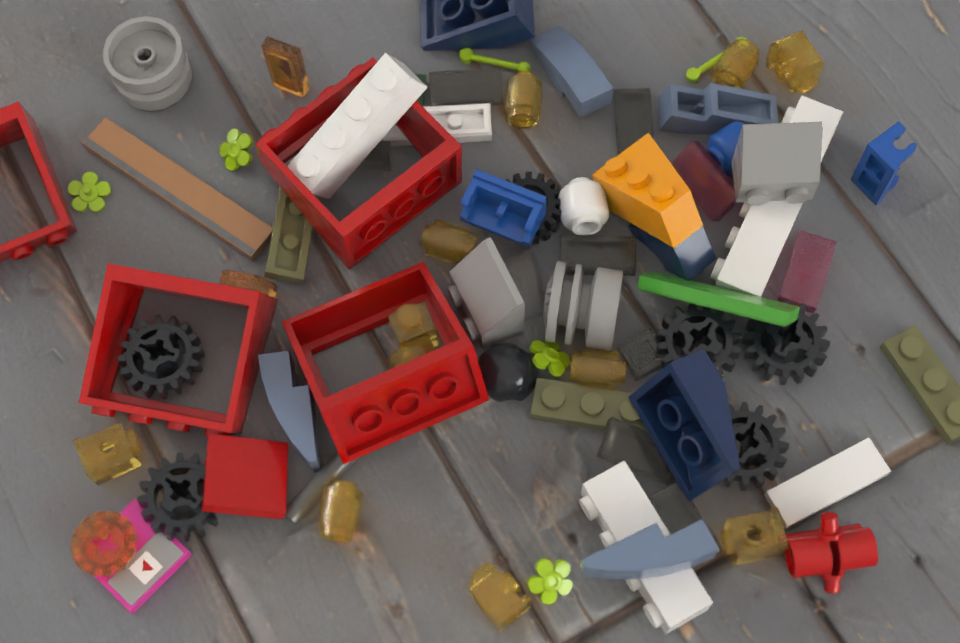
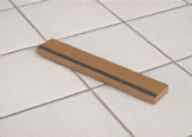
(179, 189)

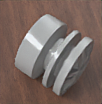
(583, 305)

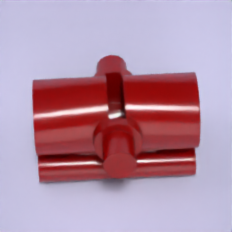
(830, 551)

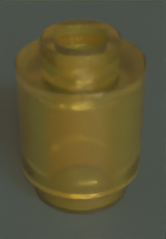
(736, 64)
(523, 100)
(448, 241)
(597, 368)
(340, 511)

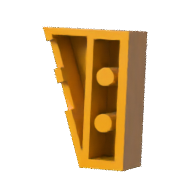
(649, 192)

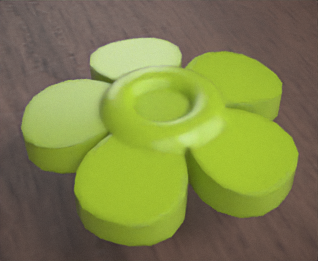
(236, 149)
(89, 193)
(549, 356)
(551, 580)

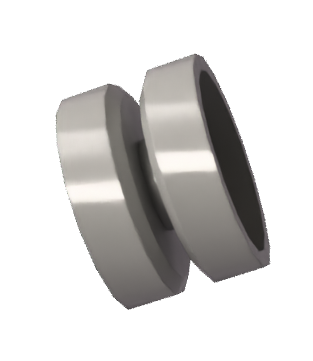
(148, 63)

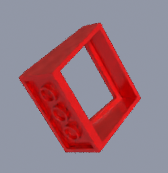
(15, 126)
(389, 208)
(116, 314)
(404, 396)

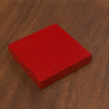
(245, 476)

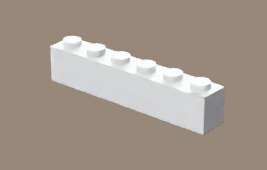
(767, 226)

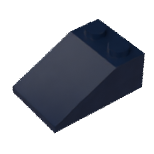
(475, 24)
(690, 422)

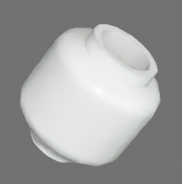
(583, 206)

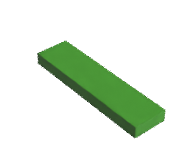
(718, 298)

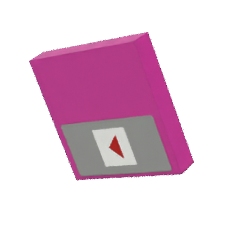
(150, 568)

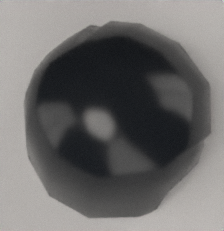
(507, 372)

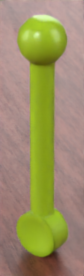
(467, 56)
(693, 74)

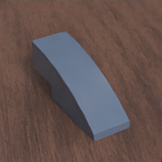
(572, 71)
(711, 109)
(291, 405)
(652, 554)

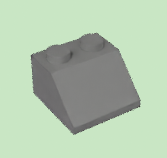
(777, 162)
(487, 296)

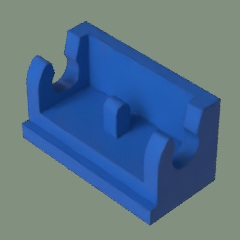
(880, 163)
(503, 208)

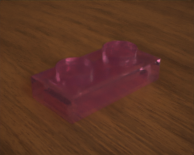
(706, 180)
(807, 270)

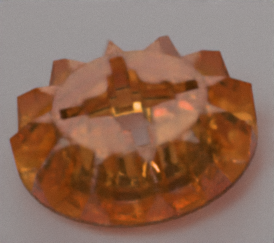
(98, 527)

